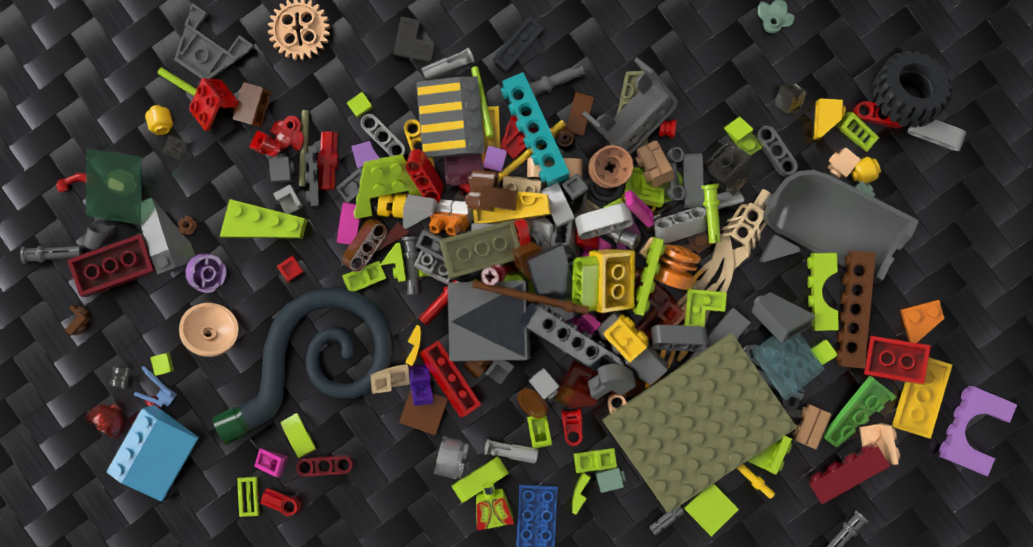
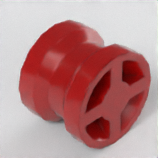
(667, 128)

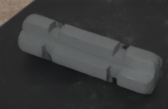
(666, 520)

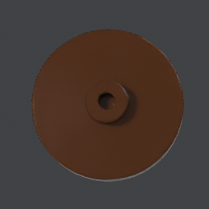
(532, 403)

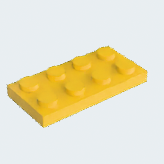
(921, 403)

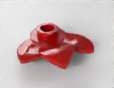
(286, 135)

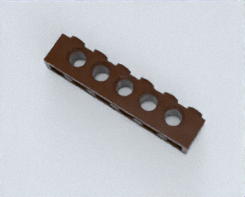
(861, 318)

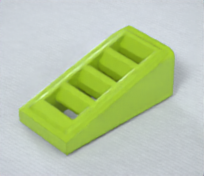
(845, 121)

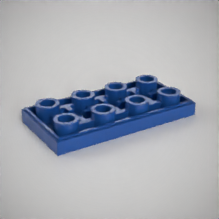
(537, 516)

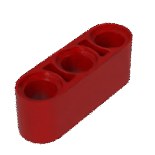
(872, 115)
(424, 175)

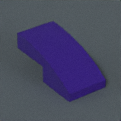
(420, 385)

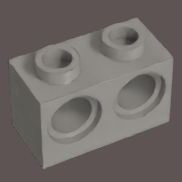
(544, 384)

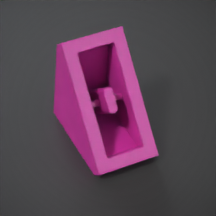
(271, 462)

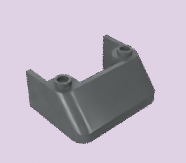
(640, 115)

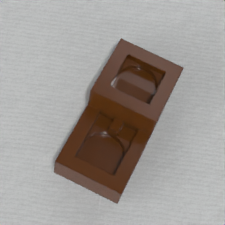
(577, 121)
(497, 198)

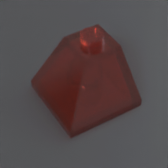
(575, 387)

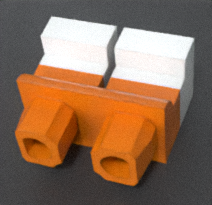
(450, 217)

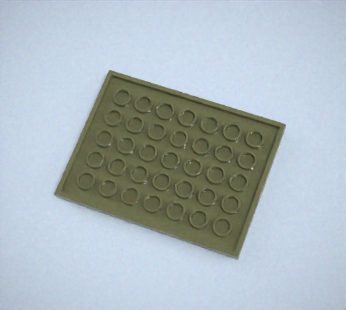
(699, 423)

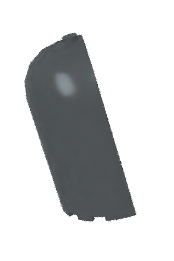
(837, 218)

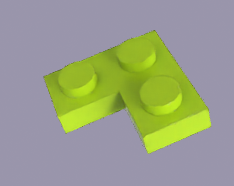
(647, 193)
(699, 301)

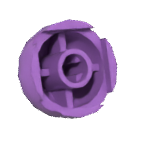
(205, 272)

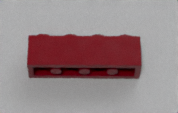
(848, 473)

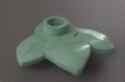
(776, 13)

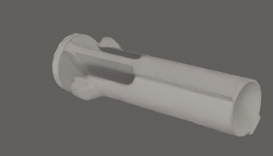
(447, 64)
(511, 451)

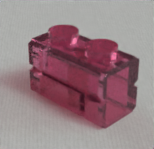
(460, 167)

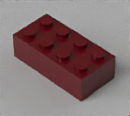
(111, 266)

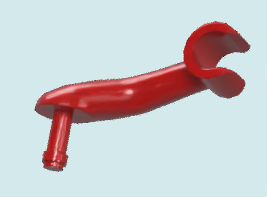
(62, 184)

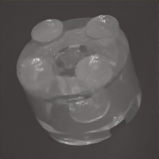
(450, 457)

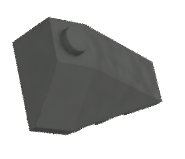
(165, 242)

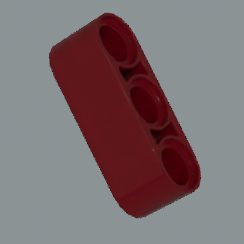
(315, 463)

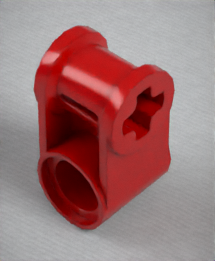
(265, 144)
(572, 424)

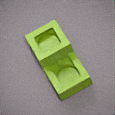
(368, 276)
(298, 436)
(595, 460)
(578, 497)

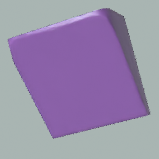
(495, 159)

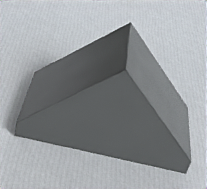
(777, 248)

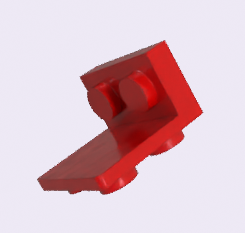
(207, 100)

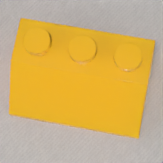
(615, 279)

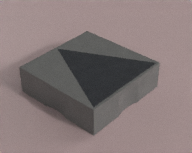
(487, 323)

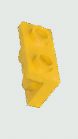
(626, 338)

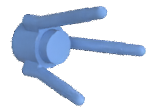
(165, 394)

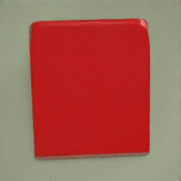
(587, 244)

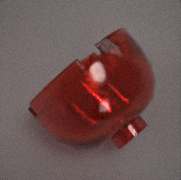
(107, 419)

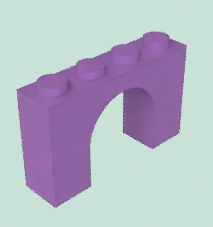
(956, 446)

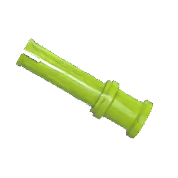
(711, 203)

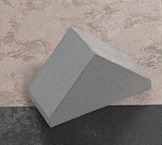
(416, 209)

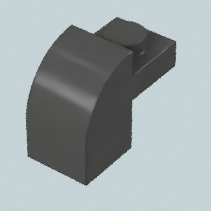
(611, 377)

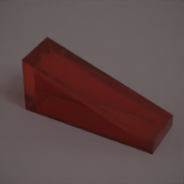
(396, 233)

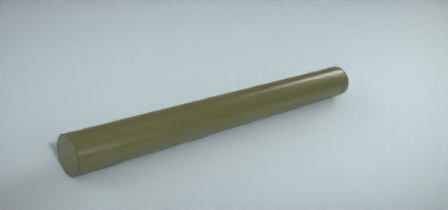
(305, 130)

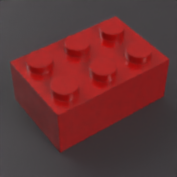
(897, 360)

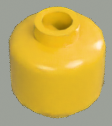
(159, 120)
(866, 170)

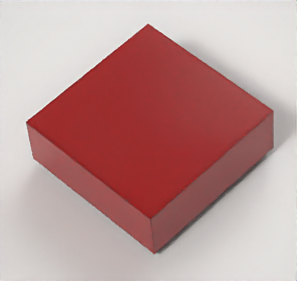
(290, 268)

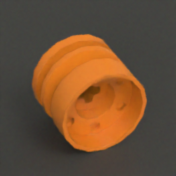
(675, 268)

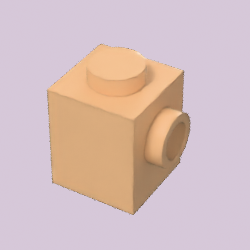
(842, 163)

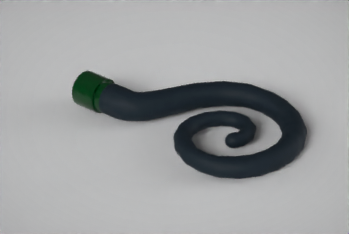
(238, 421)

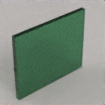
(113, 186)

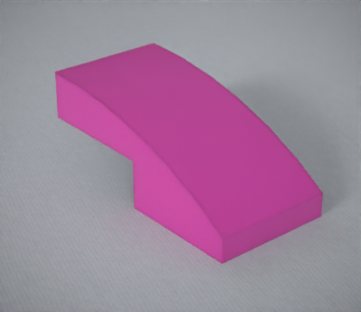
(348, 224)

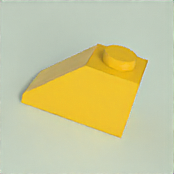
(827, 114)

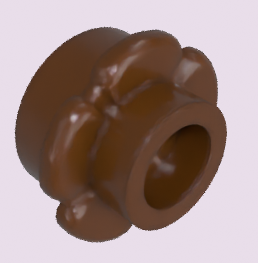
(569, 137)
(188, 230)

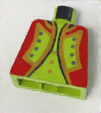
(492, 508)

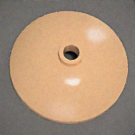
(212, 320)

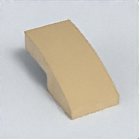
(390, 377)

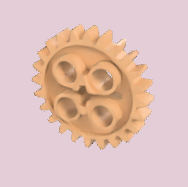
(315, 26)

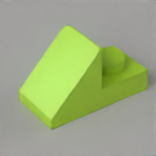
(742, 136)
(396, 257)

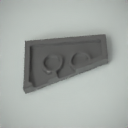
(311, 176)

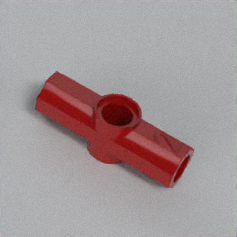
(328, 161)

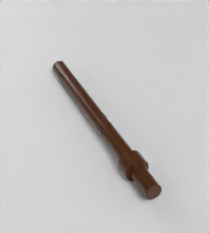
(567, 305)

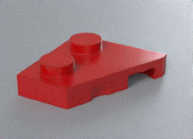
(513, 139)

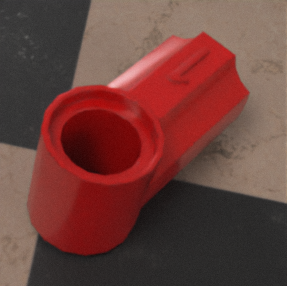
(279, 502)

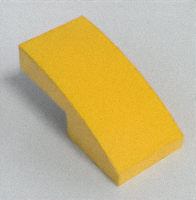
(415, 339)

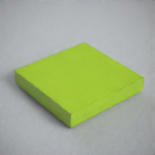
(711, 509)

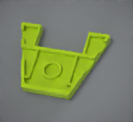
(382, 178)

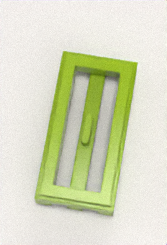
(248, 491)

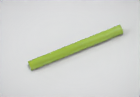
(483, 104)

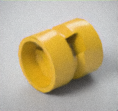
(398, 201)

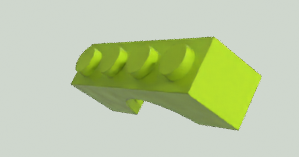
(821, 266)

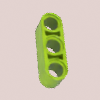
(586, 282)
(473, 482)

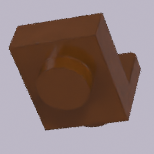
(77, 326)

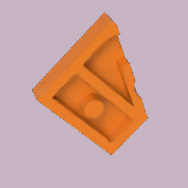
(921, 319)

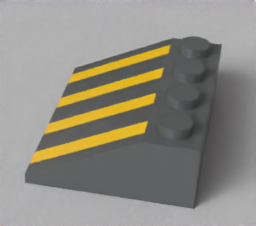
(450, 117)

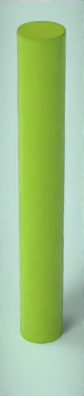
(177, 81)

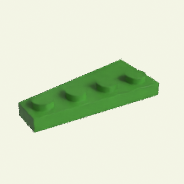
(861, 406)

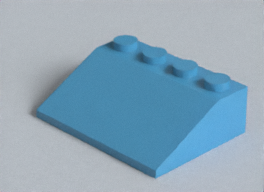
(152, 453)

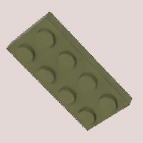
(479, 248)

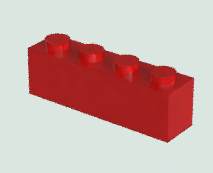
(449, 379)

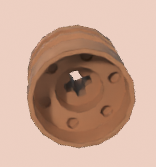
(615, 157)

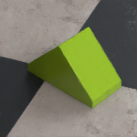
(539, 432)

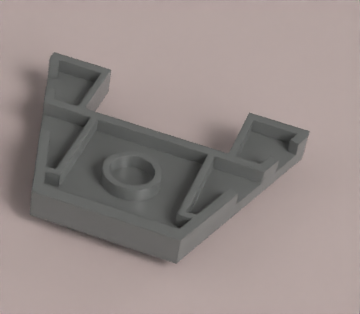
(201, 54)

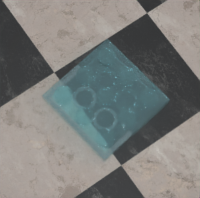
(788, 363)

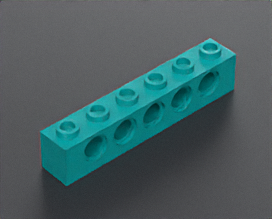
(519, 86)

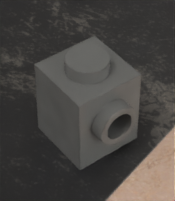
(281, 169)

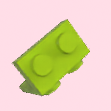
(772, 456)

